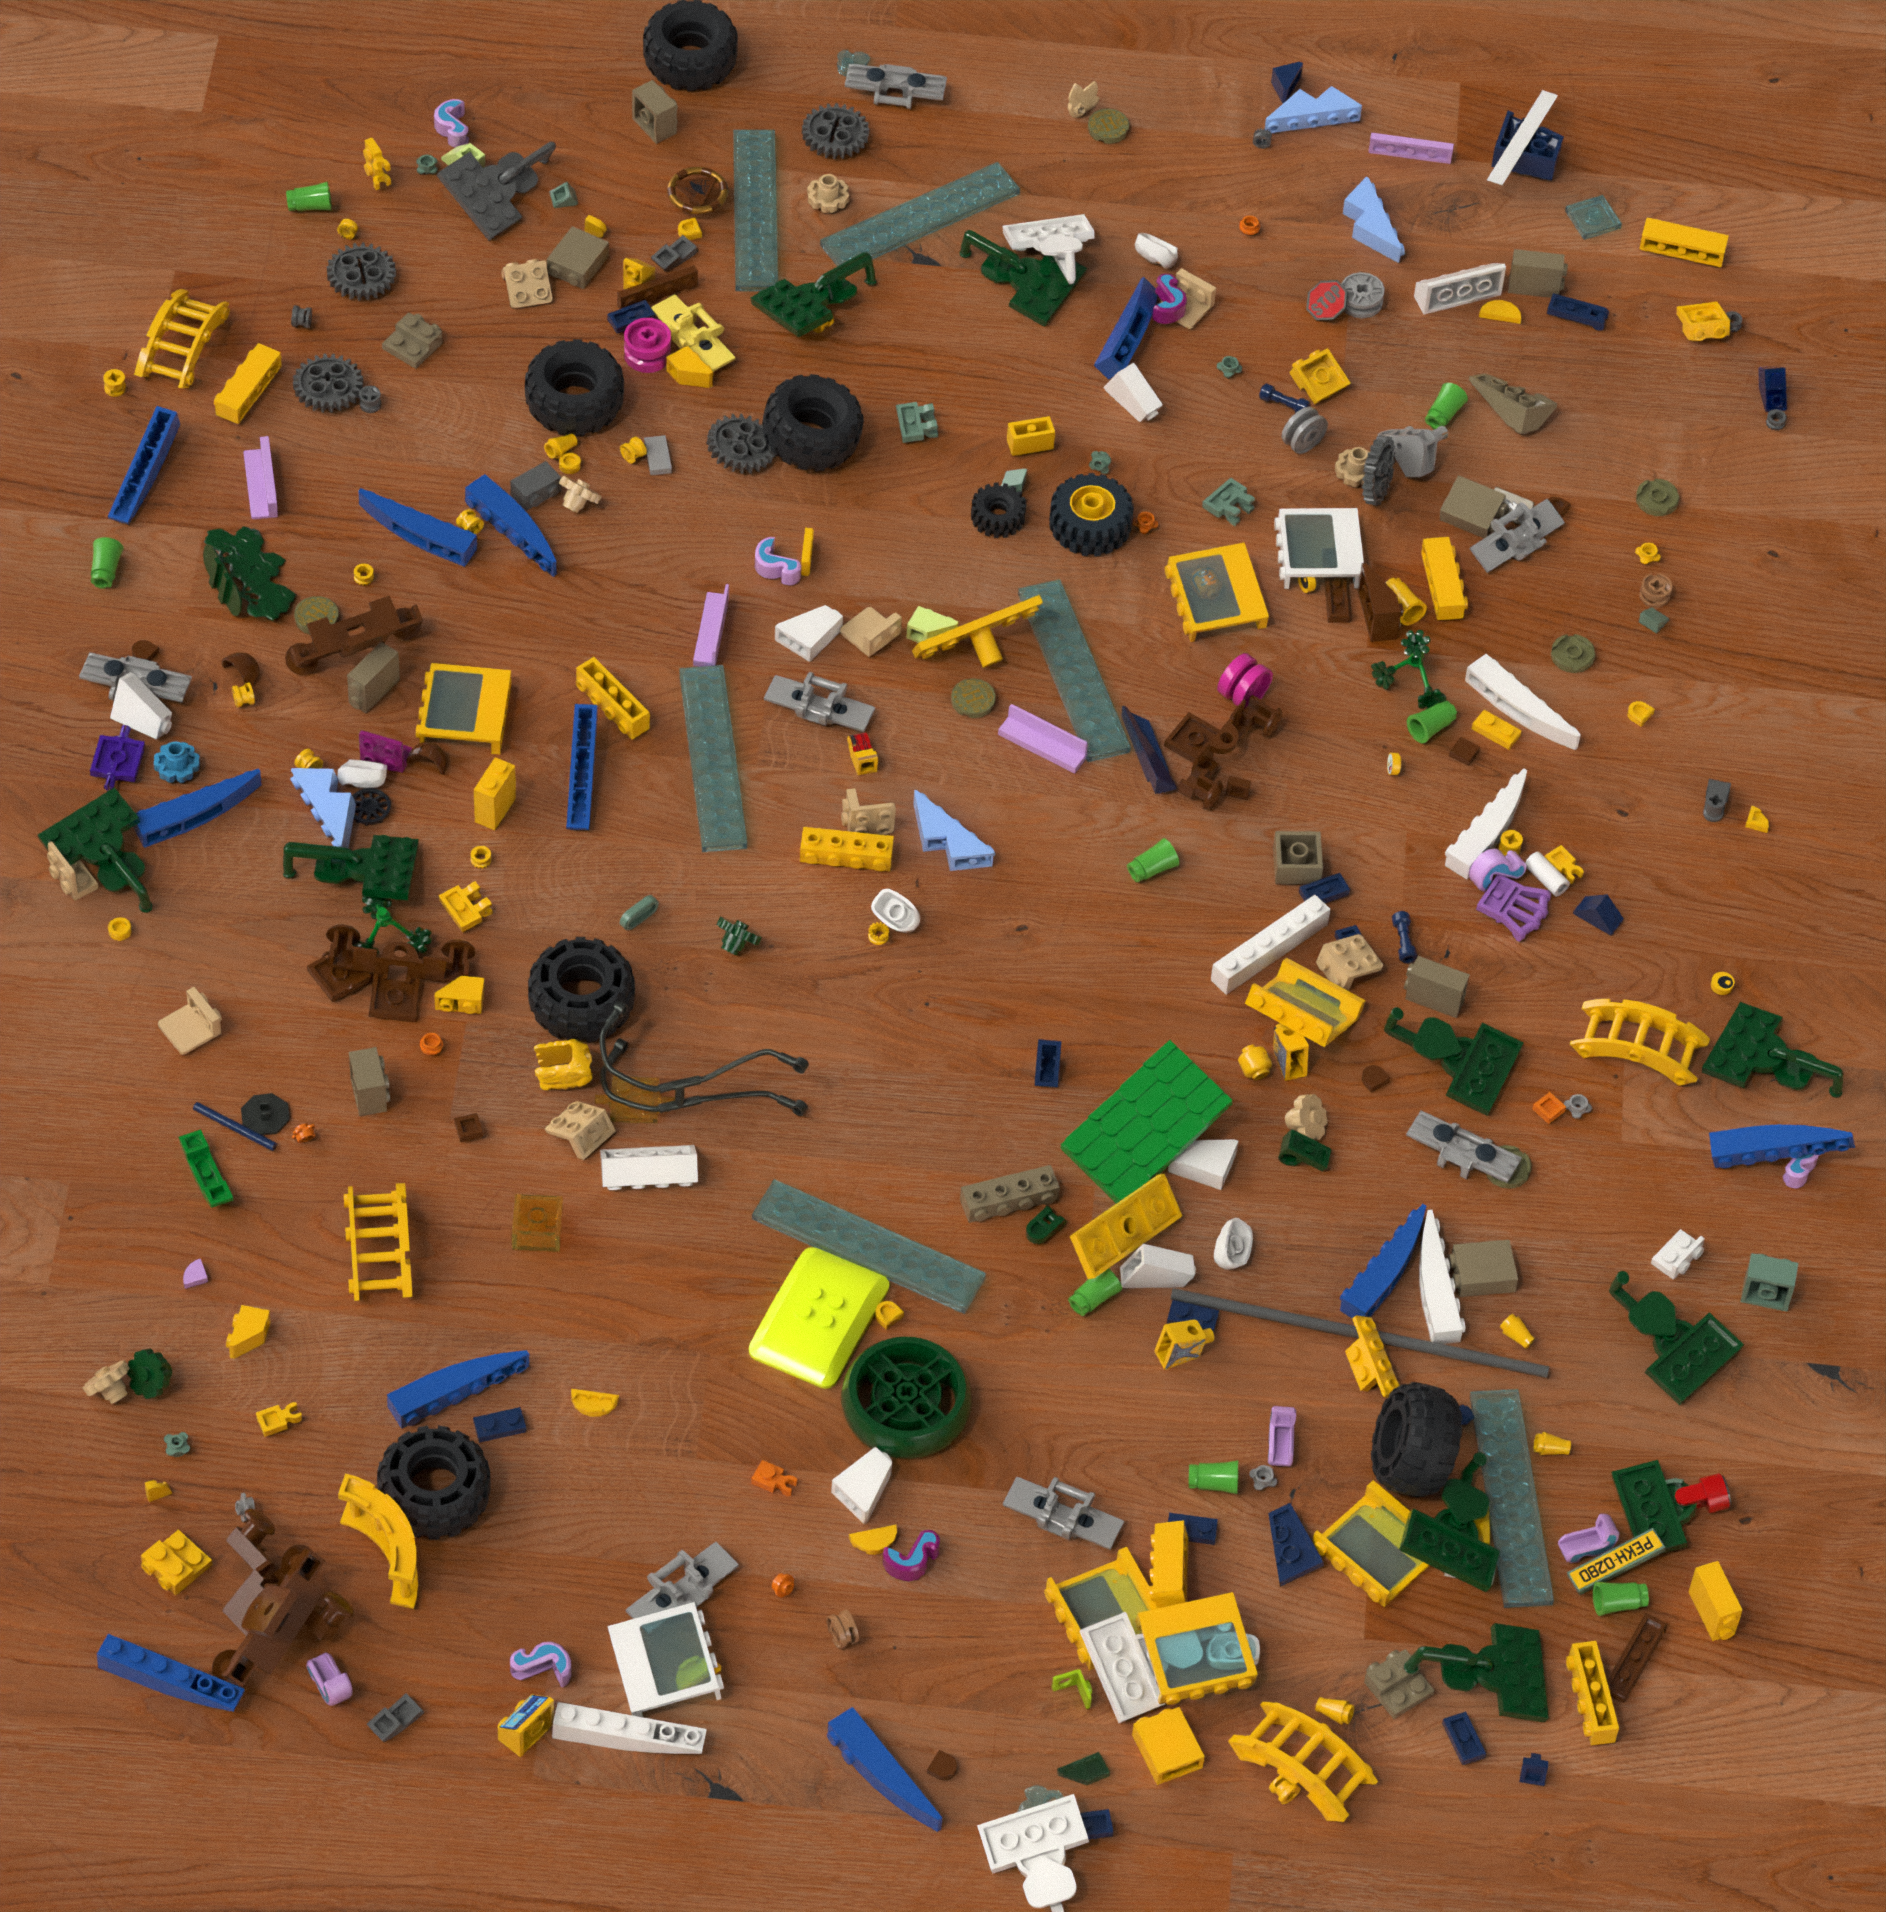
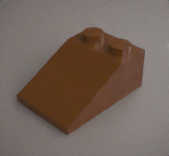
(1379, 606)

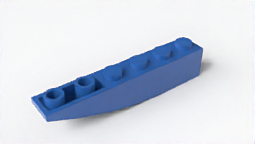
(1128, 330)
(511, 520)
(421, 529)
(194, 809)
(1774, 1142)
(1383, 1271)
(452, 1385)
(166, 1675)

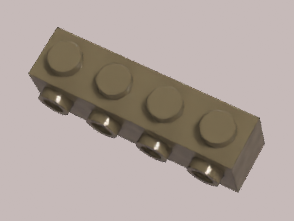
(1009, 1193)

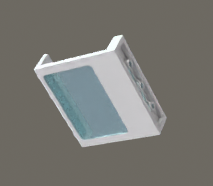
(1319, 543)
(665, 1658)

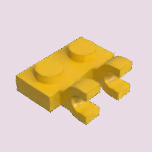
(374, 164)
(462, 911)

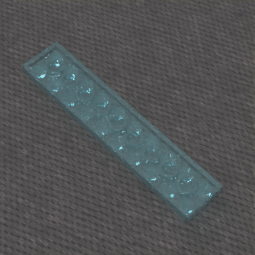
(755, 209)
(922, 215)
(1075, 672)
(712, 758)
(869, 1246)
(1512, 1498)

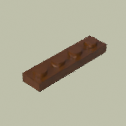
(658, 287)

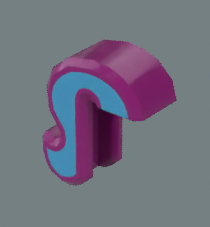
(1173, 300)
(915, 1563)

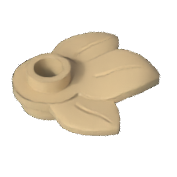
(1082, 99)

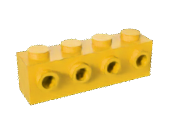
(1660, 235)
(247, 383)
(1443, 578)
(612, 698)
(846, 849)
(1169, 1564)
(1593, 1693)

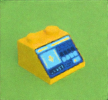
(527, 1723)

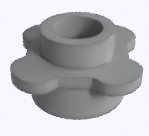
(1578, 1100)
(1263, 1471)
(244, 1504)

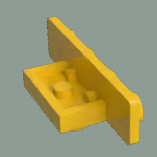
(1370, 1359)

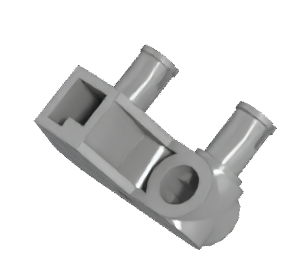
(1417, 451)

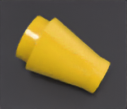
(558, 446)
(1517, 1331)
(1551, 1445)
(1337, 1710)

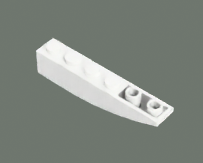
(1519, 702)
(1486, 829)
(1437, 1288)
(625, 1731)

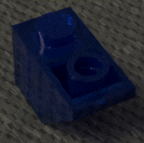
(1773, 387)

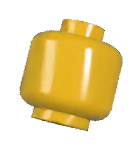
(1255, 1062)

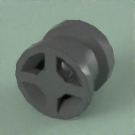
(301, 316)
(370, 399)

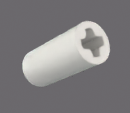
(1547, 874)

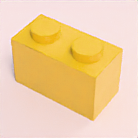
(1030, 435)

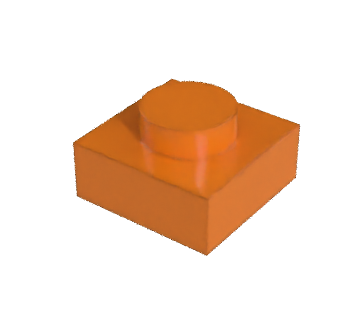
(1549, 1107)

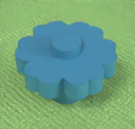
(176, 762)

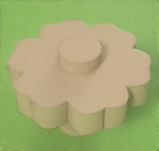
(828, 193)
(1351, 466)
(577, 494)
(1307, 1116)
(108, 1382)

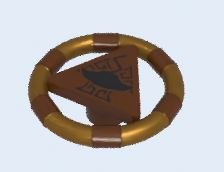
(697, 190)

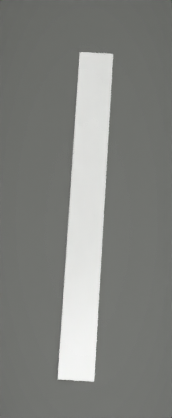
(1522, 137)

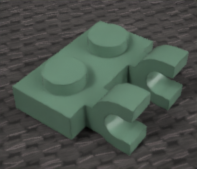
(910, 423)
(1225, 497)

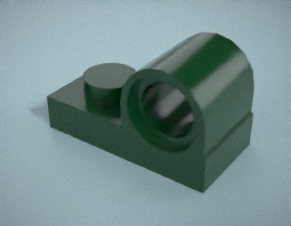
(1300, 1148)

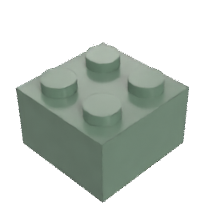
(1769, 1282)

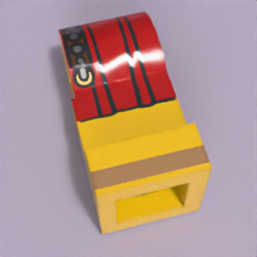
(862, 752)

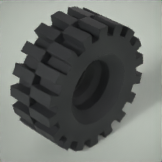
(998, 498)

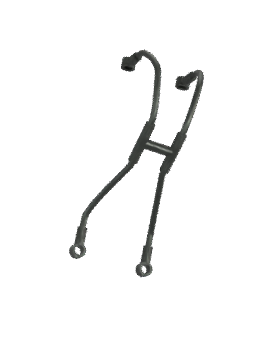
(799, 1065)

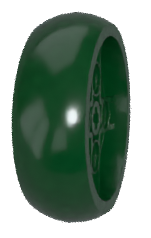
(904, 1430)

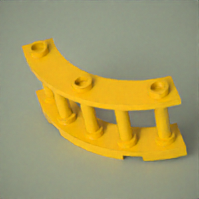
(163, 321)
(1646, 1016)
(400, 1231)
(389, 1528)
(1291, 1768)

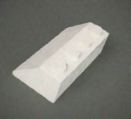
(1460, 288)
(649, 1166)

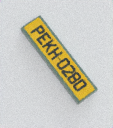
(1616, 1561)

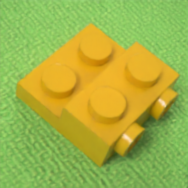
(1704, 321)
(1319, 375)
(175, 1562)

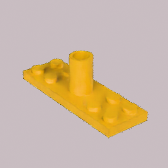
(980, 633)
(1126, 1226)

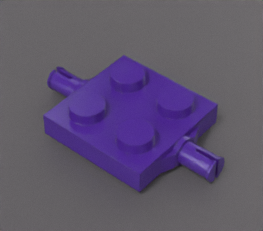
(117, 758)

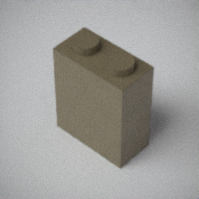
(577, 257)
(1537, 273)
(1472, 507)
(373, 677)
(1436, 986)
(1483, 1268)

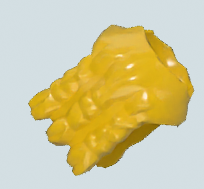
(567, 1075)

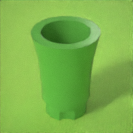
(310, 198)
(1446, 405)
(105, 561)
(1430, 721)
(1153, 861)
(1095, 1292)
(1215, 1476)
(1619, 1597)

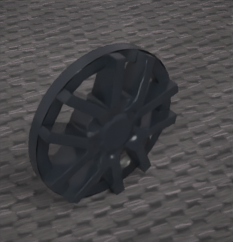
(370, 806)

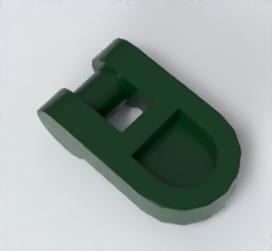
(1040, 1231)

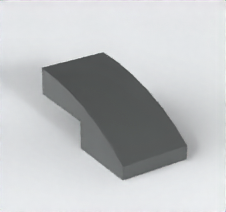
(676, 254)
(396, 1718)

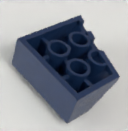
(1540, 154)

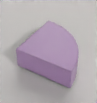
(194, 1274)

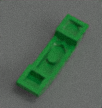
(204, 1169)

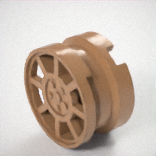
(1656, 589)
(842, 1629)

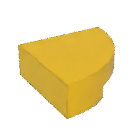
(1757, 820)
(156, 1490)

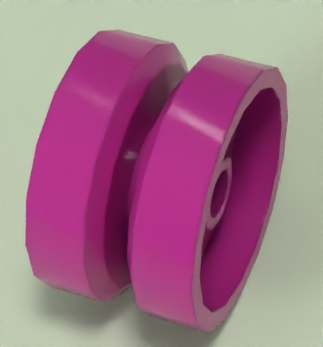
(647, 345)
(1244, 679)

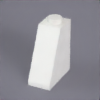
(1134, 393)
(809, 631)
(140, 708)
(1206, 1161)
(1157, 1268)
(863, 1483)

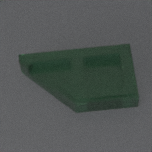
(1085, 1770)

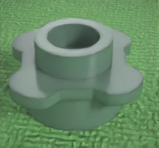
(426, 164)
(1229, 366)
(1101, 457)
(177, 1450)

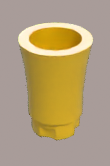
(1413, 607)

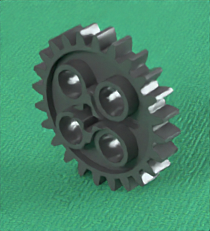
(822, 125)
(346, 275)
(327, 383)
(739, 444)
(1378, 470)

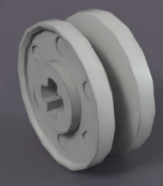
(1364, 294)
(1304, 430)

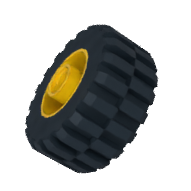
(1091, 514)

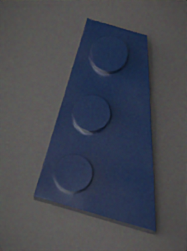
(1292, 1545)

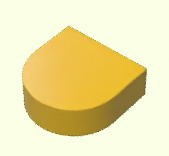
(595, 226)
(689, 229)
(1639, 712)
(888, 1314)

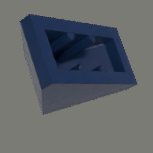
(1286, 79)
(1599, 912)
(1047, 1063)

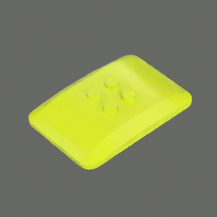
(818, 1317)

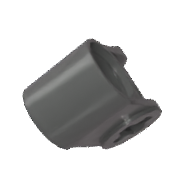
(1716, 799)

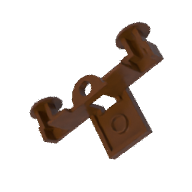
(334, 638)
(1199, 741)
(391, 997)
(247, 1543)

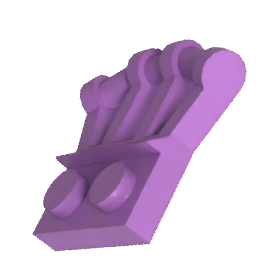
(1500, 900)

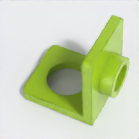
(1077, 1679)

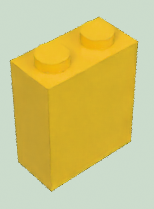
(494, 793)
(1715, 1601)
(1168, 1745)

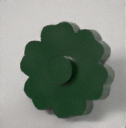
(736, 935)
(149, 1373)

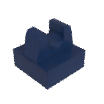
(1534, 1770)

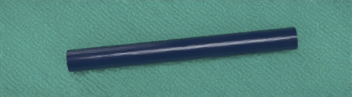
(234, 1126)

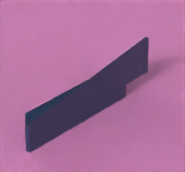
(1148, 752)

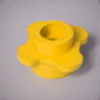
(1648, 553)

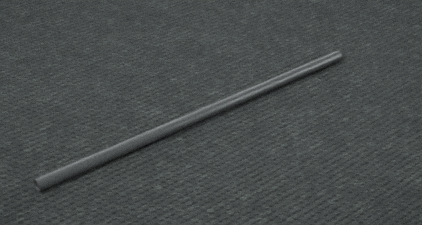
(1350, 1331)

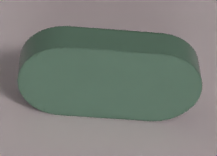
(639, 912)

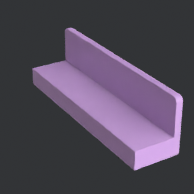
(1411, 148)
(261, 481)
(711, 628)
(1044, 739)

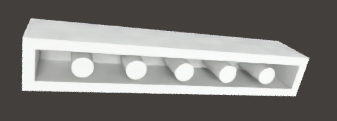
(1270, 944)

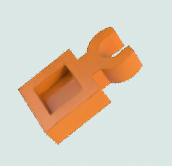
(771, 1477)

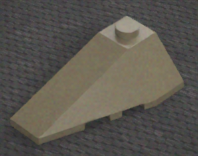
(1512, 404)

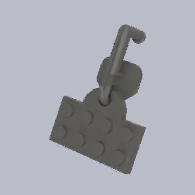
(488, 190)

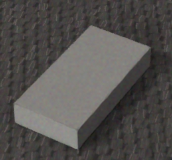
(658, 455)

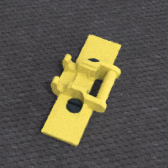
(684, 333)

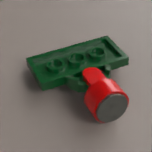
(1666, 1504)

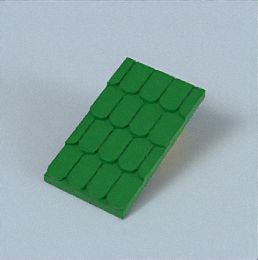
(1146, 1123)

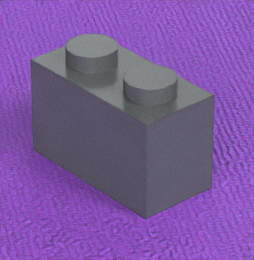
(535, 486)

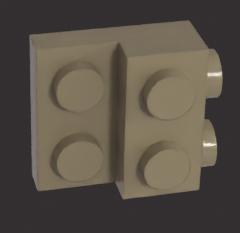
(413, 340)
(1394, 1686)

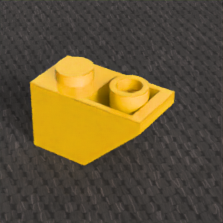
(636, 272)
(689, 369)
(461, 995)
(249, 1330)

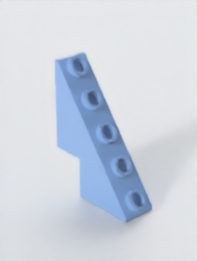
(1305, 111)
(1372, 222)
(332, 808)
(942, 832)

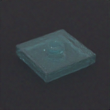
(1593, 217)

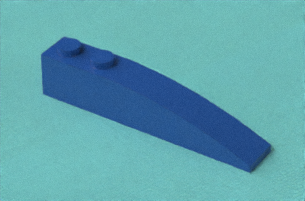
(145, 464)
(582, 766)
(879, 1767)

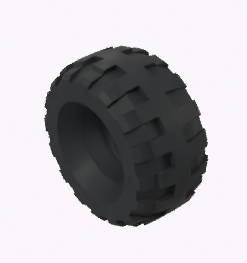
(690, 25)
(568, 366)
(817, 402)
(579, 1015)
(1416, 1439)
(441, 1510)

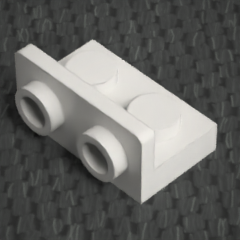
(1678, 1254)

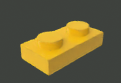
(1496, 729)

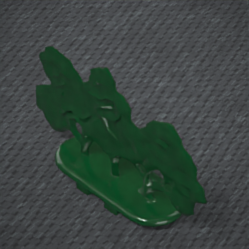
(251, 567)

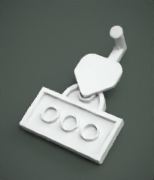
(1053, 238)
(1122, 1666)
(1037, 1846)

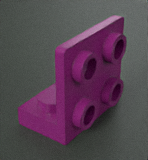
(383, 750)

